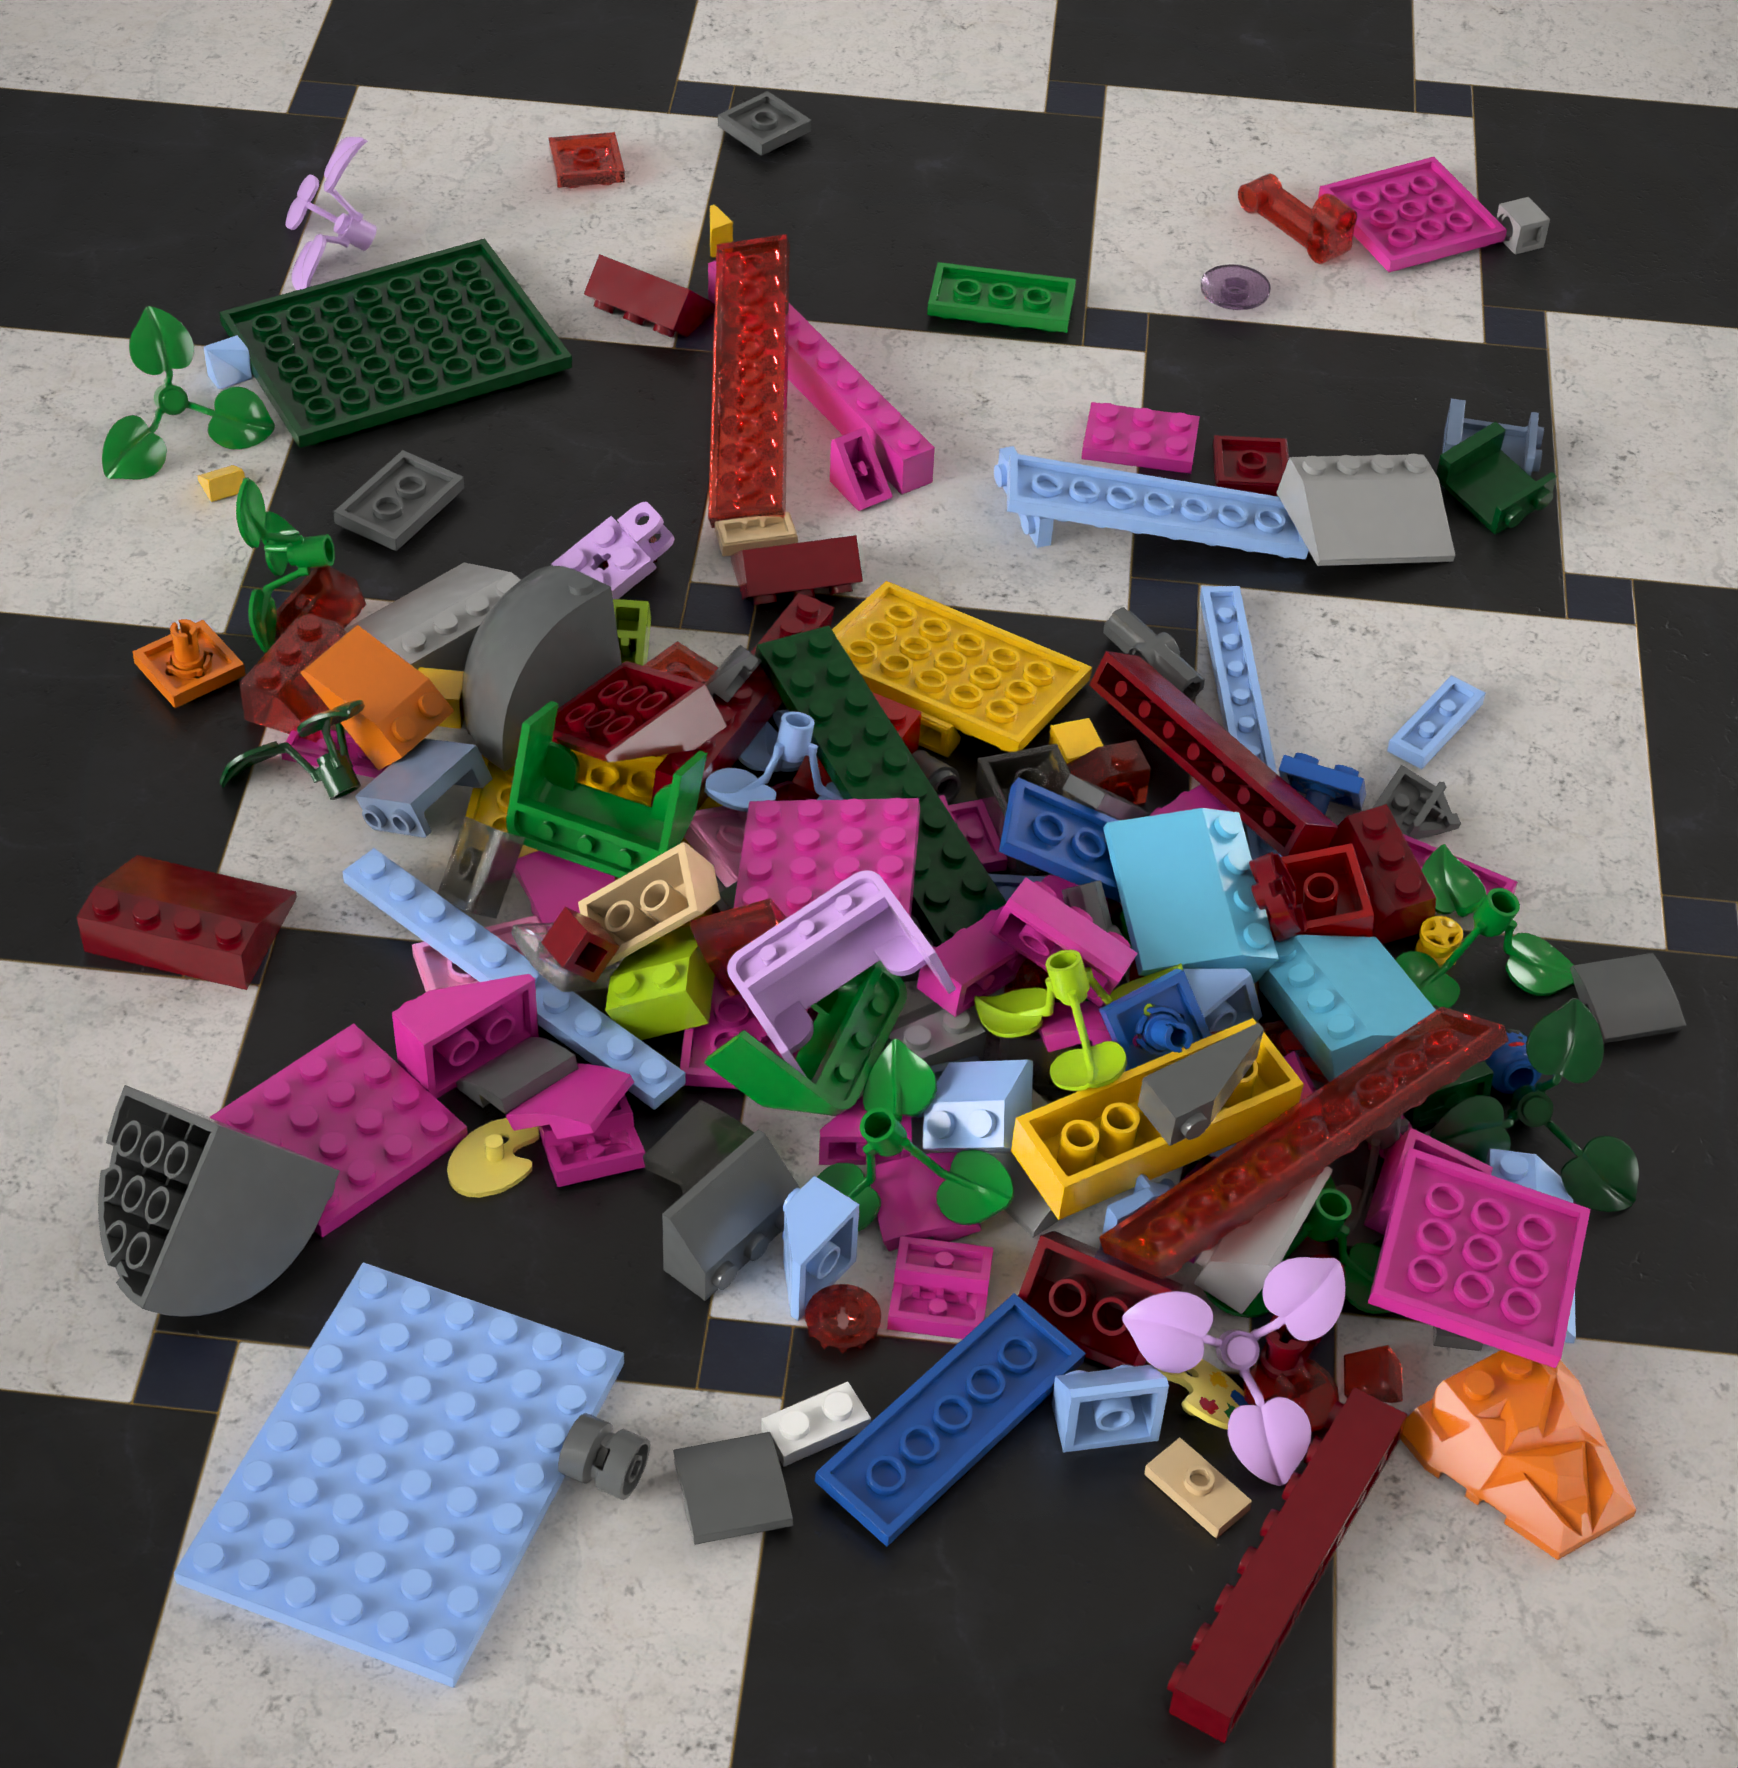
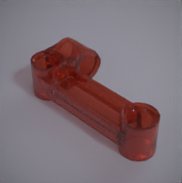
(1322, 230)

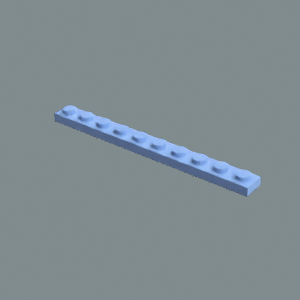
(1237, 682)
(490, 958)

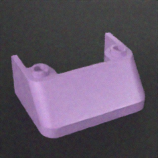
(822, 951)

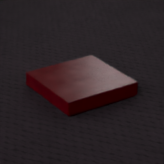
(1249, 463)

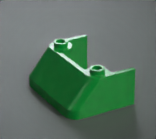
(585, 822)
(836, 1060)

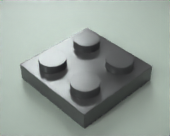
(764, 123)

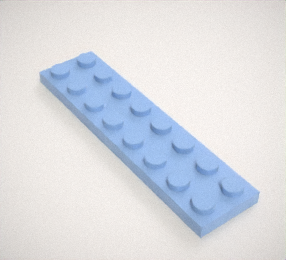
(1151, 506)

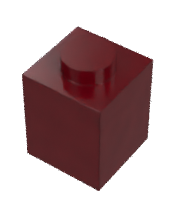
(580, 944)

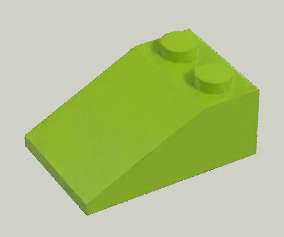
(662, 987)

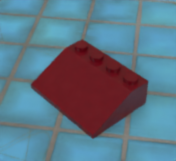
(638, 715)
(184, 920)

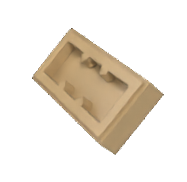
(754, 532)
(1198, 1487)

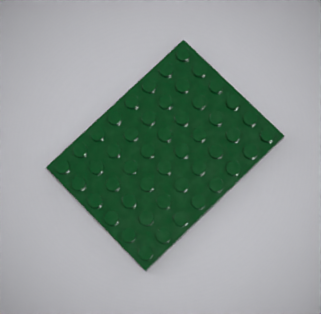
(394, 341)

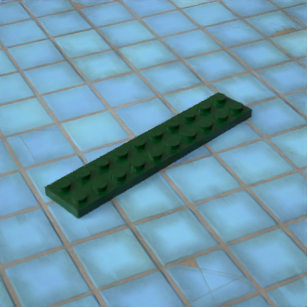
(873, 762)

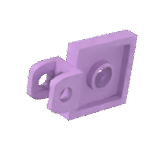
(624, 547)

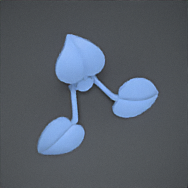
(770, 753)

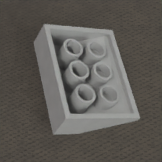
(1367, 509)
(440, 618)

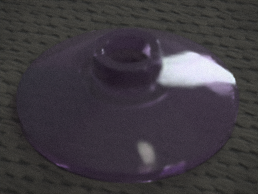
(1235, 287)

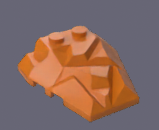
(1524, 1447)

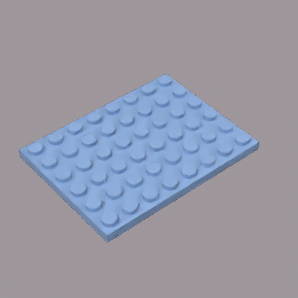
(401, 1474)

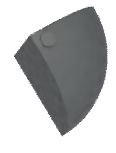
(536, 647)
(201, 1208)

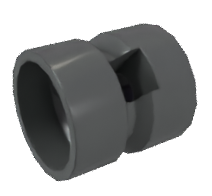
(607, 1457)

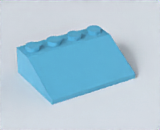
(1189, 892)
(1341, 997)

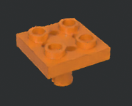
(185, 655)

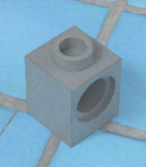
(1524, 224)

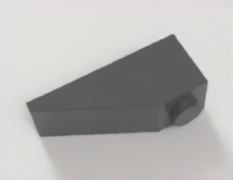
(1191, 1092)

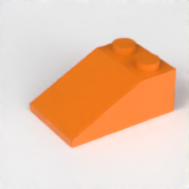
(398, 698)

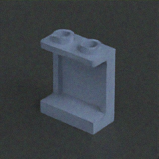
(1519, 442)
(412, 784)

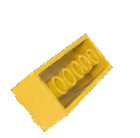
(1102, 1141)

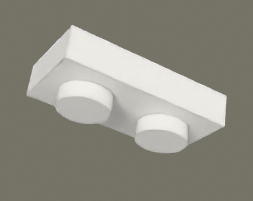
(816, 1423)

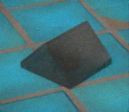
(480, 868)

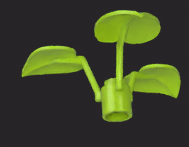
(1023, 1011)

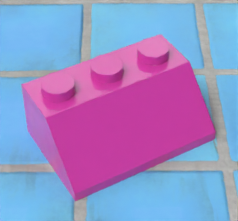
(1042, 925)

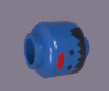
(1512, 1064)

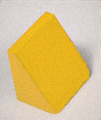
(720, 229)
(222, 482)
(938, 735)

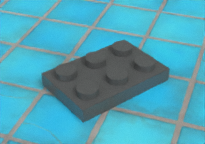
(399, 500)

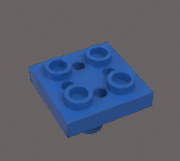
(1323, 783)
(1162, 1029)

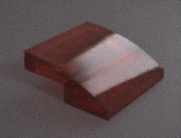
(729, 931)

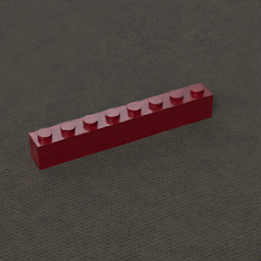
(751, 704)
(1212, 755)
(1286, 1566)

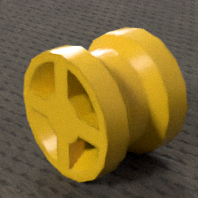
(1439, 938)

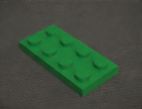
(1001, 297)

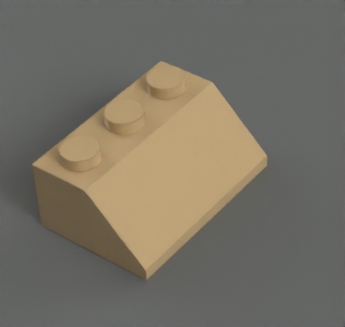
(653, 899)

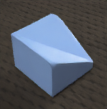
(228, 362)

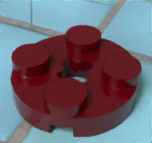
(1275, 892)

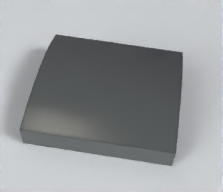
(1628, 997)
(518, 1074)
(732, 1488)

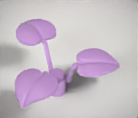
(350, 227)
(1172, 1335)

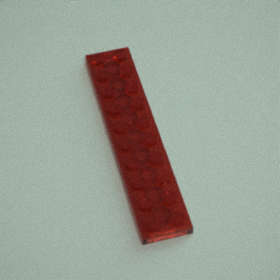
(750, 380)
(1302, 1142)

